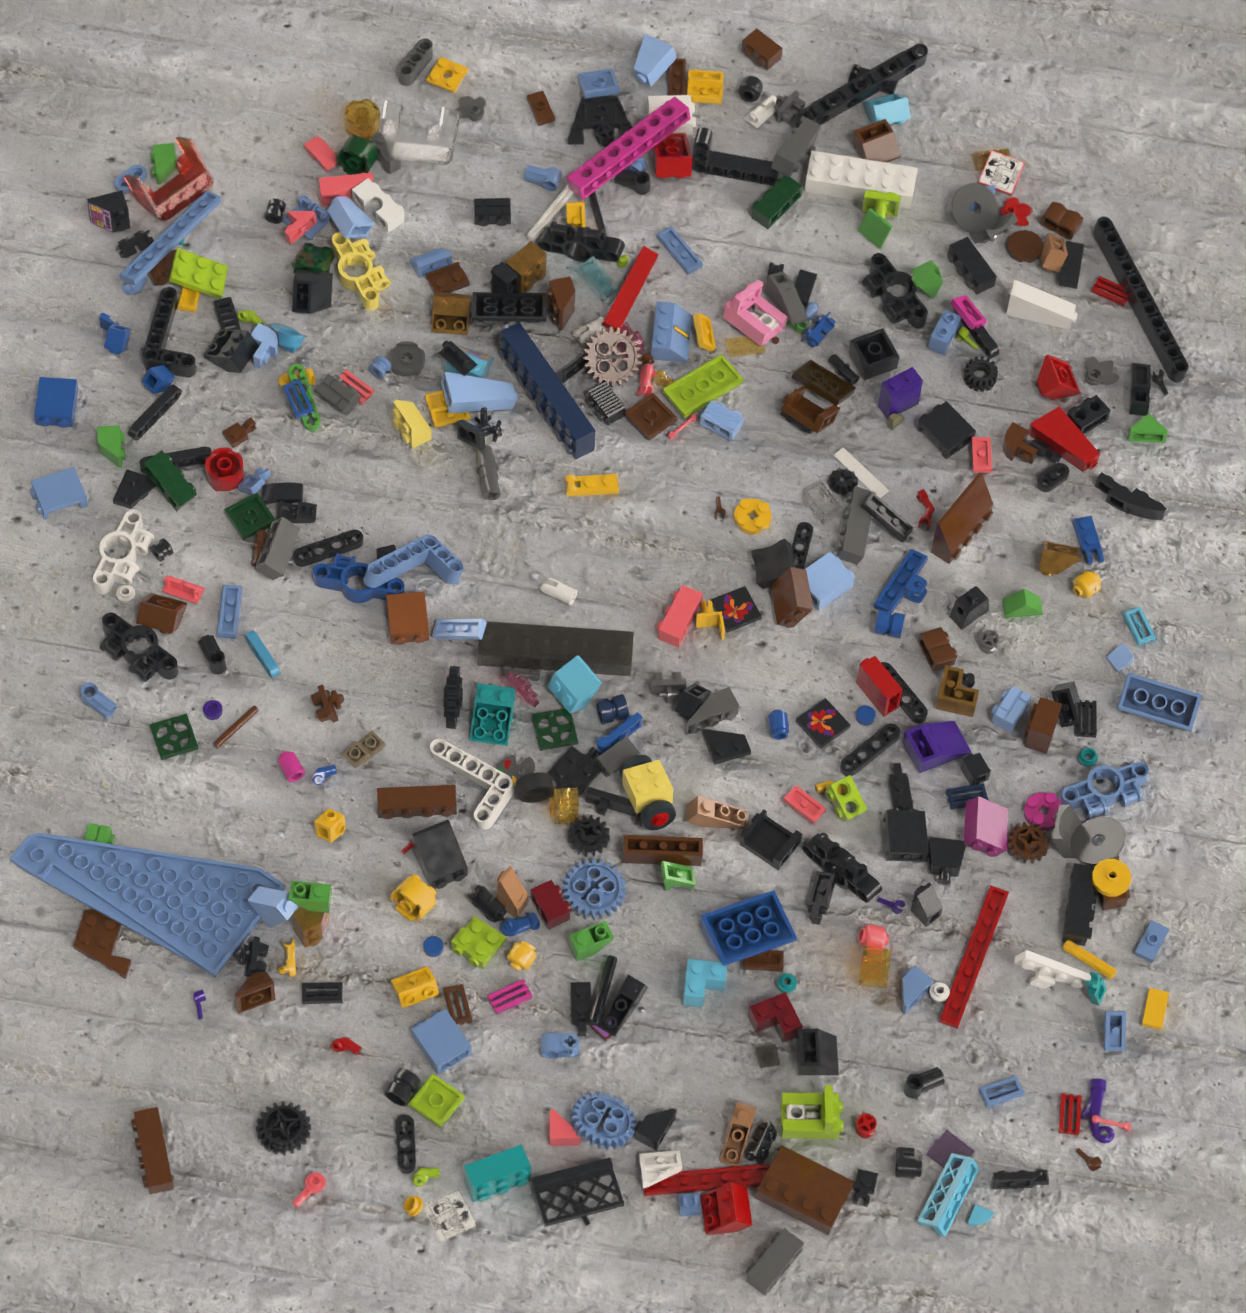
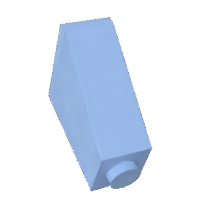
(653, 60)
(349, 218)
(272, 905)

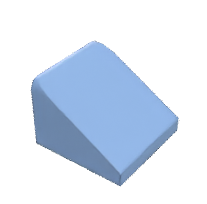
(1120, 657)

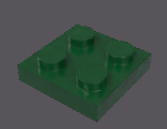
(249, 516)

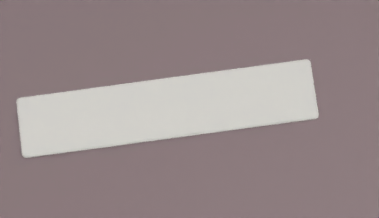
(861, 472)

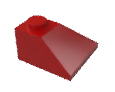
(1056, 379)

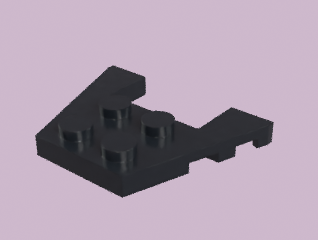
(595, 112)

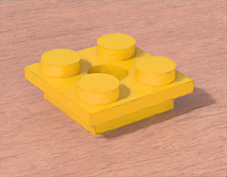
(447, 67)

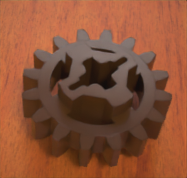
(1018, 842)

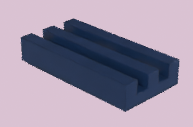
(960, 804)

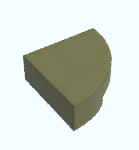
(894, 420)

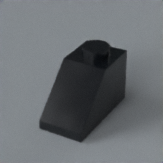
(1068, 696)
(691, 700)
(655, 1127)

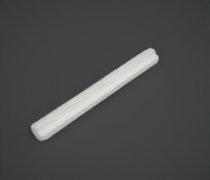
(549, 214)

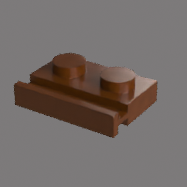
(448, 279)

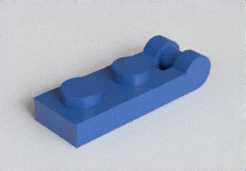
(628, 727)

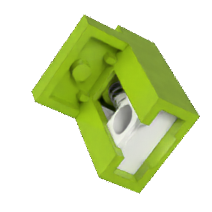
(807, 1107)

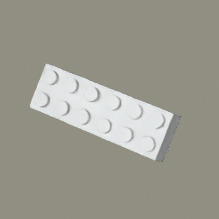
(851, 176)

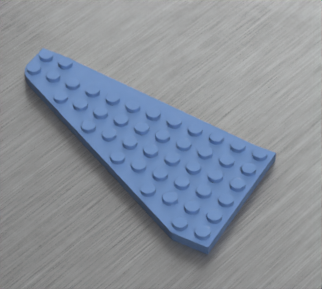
(171, 899)

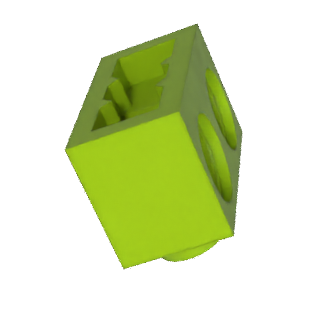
(851, 795)

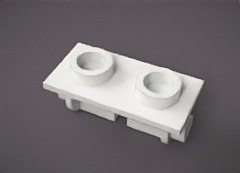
(762, 112)

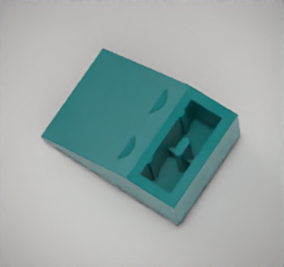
(492, 714)

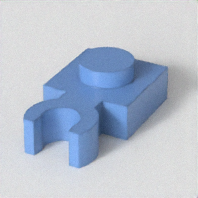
(253, 483)

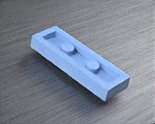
(459, 629)

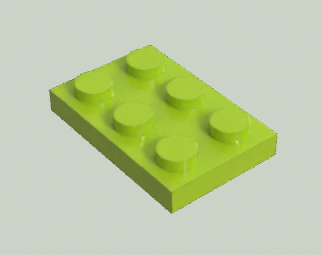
(198, 273)

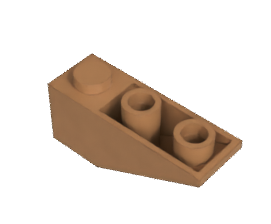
(715, 814)
(511, 892)
(738, 1134)

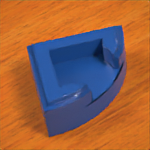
(105, 322)

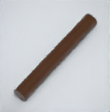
(235, 727)

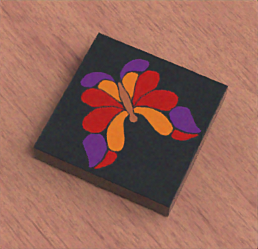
(737, 609)
(823, 723)

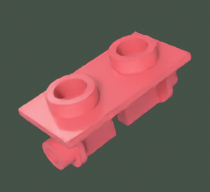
(182, 589)

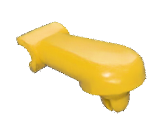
(284, 378)
(291, 965)

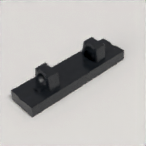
(613, 802)

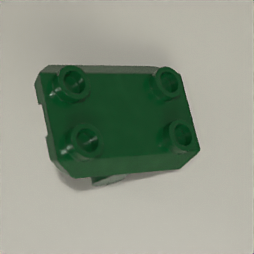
(313, 258)

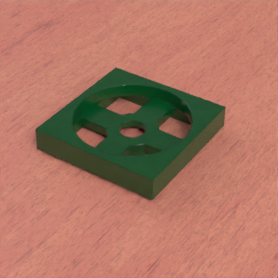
(551, 716)
(169, 724)

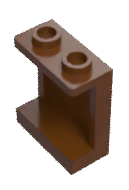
(808, 412)

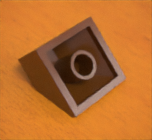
(255, 992)

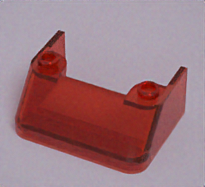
(179, 191)

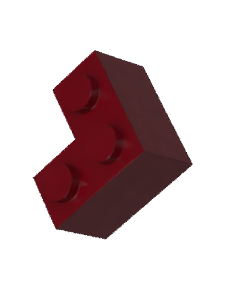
(778, 1013)

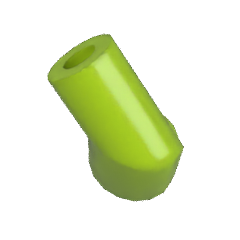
(249, 316)
(424, 1174)

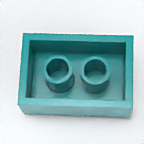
(497, 1173)

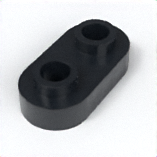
(1051, 478)

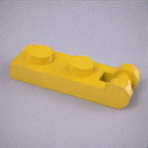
(591, 485)

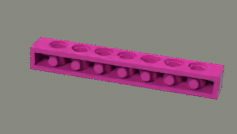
(628, 148)

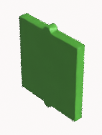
(875, 228)

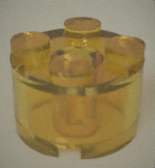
(362, 118)
(875, 967)

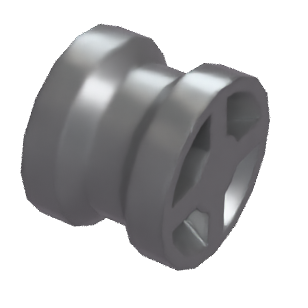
(991, 637)

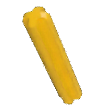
(1089, 959)

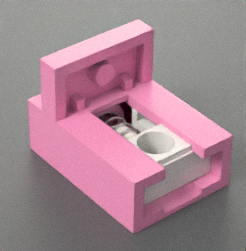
(754, 314)

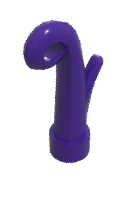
(1094, 1107)

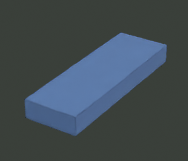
(679, 250)
(229, 611)

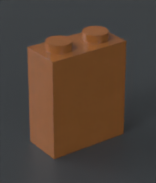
(407, 617)

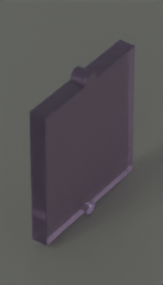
(948, 1144)

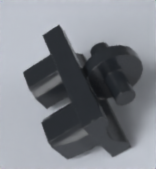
(250, 956)

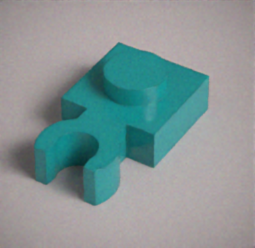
(1096, 988)

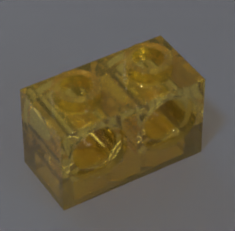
(564, 805)

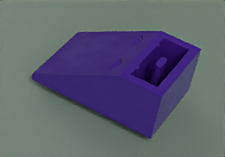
(935, 744)

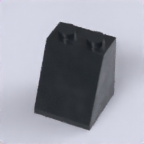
(439, 855)

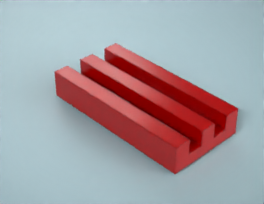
(1112, 288)
(1070, 1098)

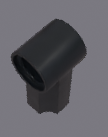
(639, 181)
(212, 654)
(924, 1081)

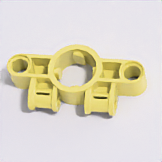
(359, 253)

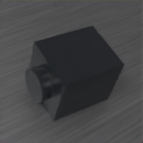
(975, 769)

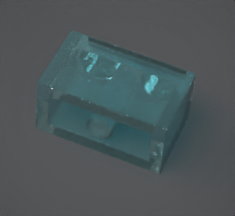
(599, 278)

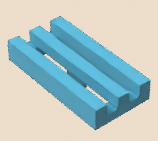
(1144, 639)

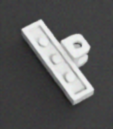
(1049, 970)

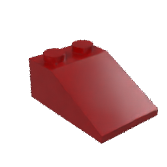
(672, 157)

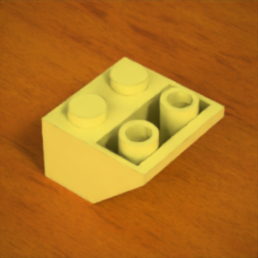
(410, 423)

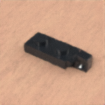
(900, 789)
(821, 895)
(580, 1005)
(1019, 1179)

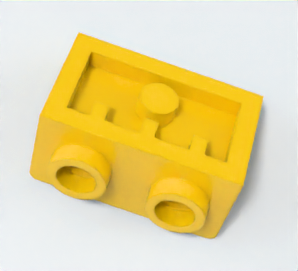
(415, 987)

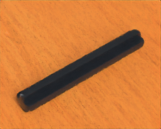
(603, 990)

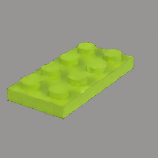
(702, 386)

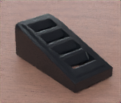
(224, 306)

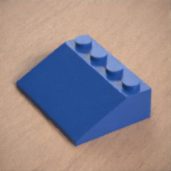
(747, 928)

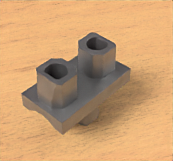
(786, 104)
(668, 688)

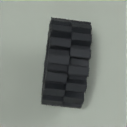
(983, 365)

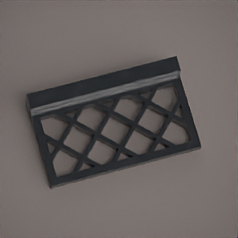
(572, 1176)

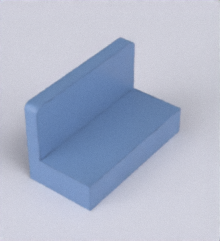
(431, 261)

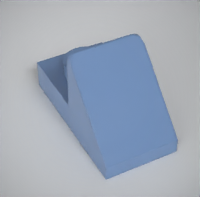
(1114, 1030)

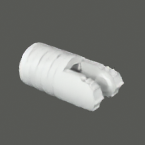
(589, 329)
(559, 591)

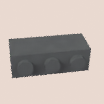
(277, 548)
(774, 1261)

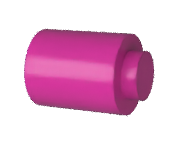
(291, 766)

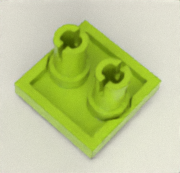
(881, 203)

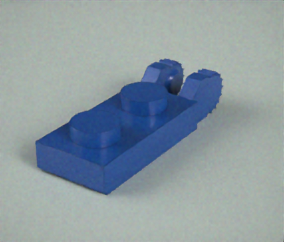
(1088, 539)

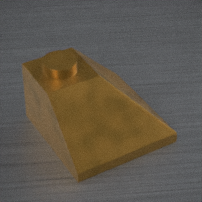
(1057, 557)

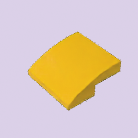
(705, 86)
(439, 411)

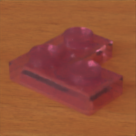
(524, 688)

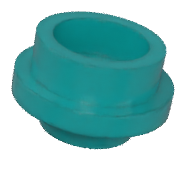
(1090, 753)
(784, 987)

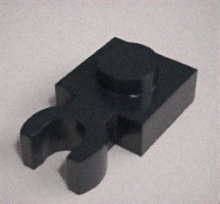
(1045, 450)
(865, 1185)

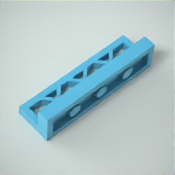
(954, 1194)

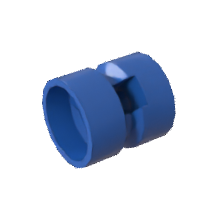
(889, 623)

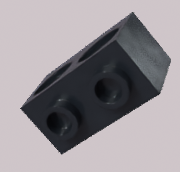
(1090, 418)

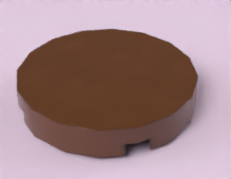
(1025, 246)

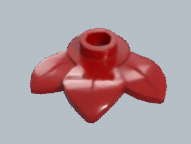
(1020, 210)

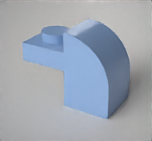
(267, 342)

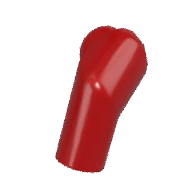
(345, 1044)

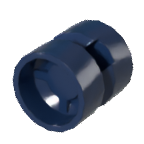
(612, 709)

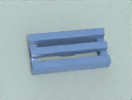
(989, 1103)

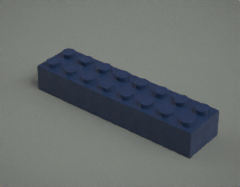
(547, 391)

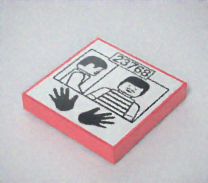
(1001, 172)

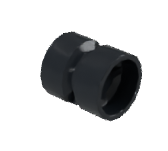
(402, 1088)

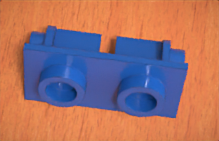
(814, 334)

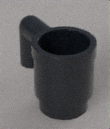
(907, 1166)

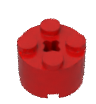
(224, 469)

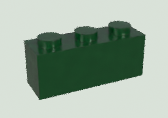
(776, 201)
(169, 480)

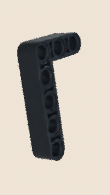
(729, 165)
(157, 352)

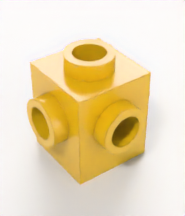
(330, 825)

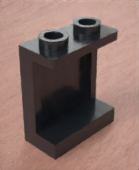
(947, 429)
(906, 835)
(769, 840)

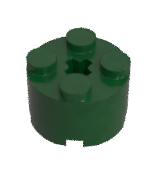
(357, 155)

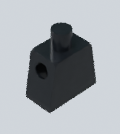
(971, 605)
(945, 858)

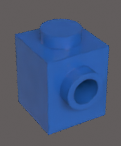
(117, 339)
(158, 379)

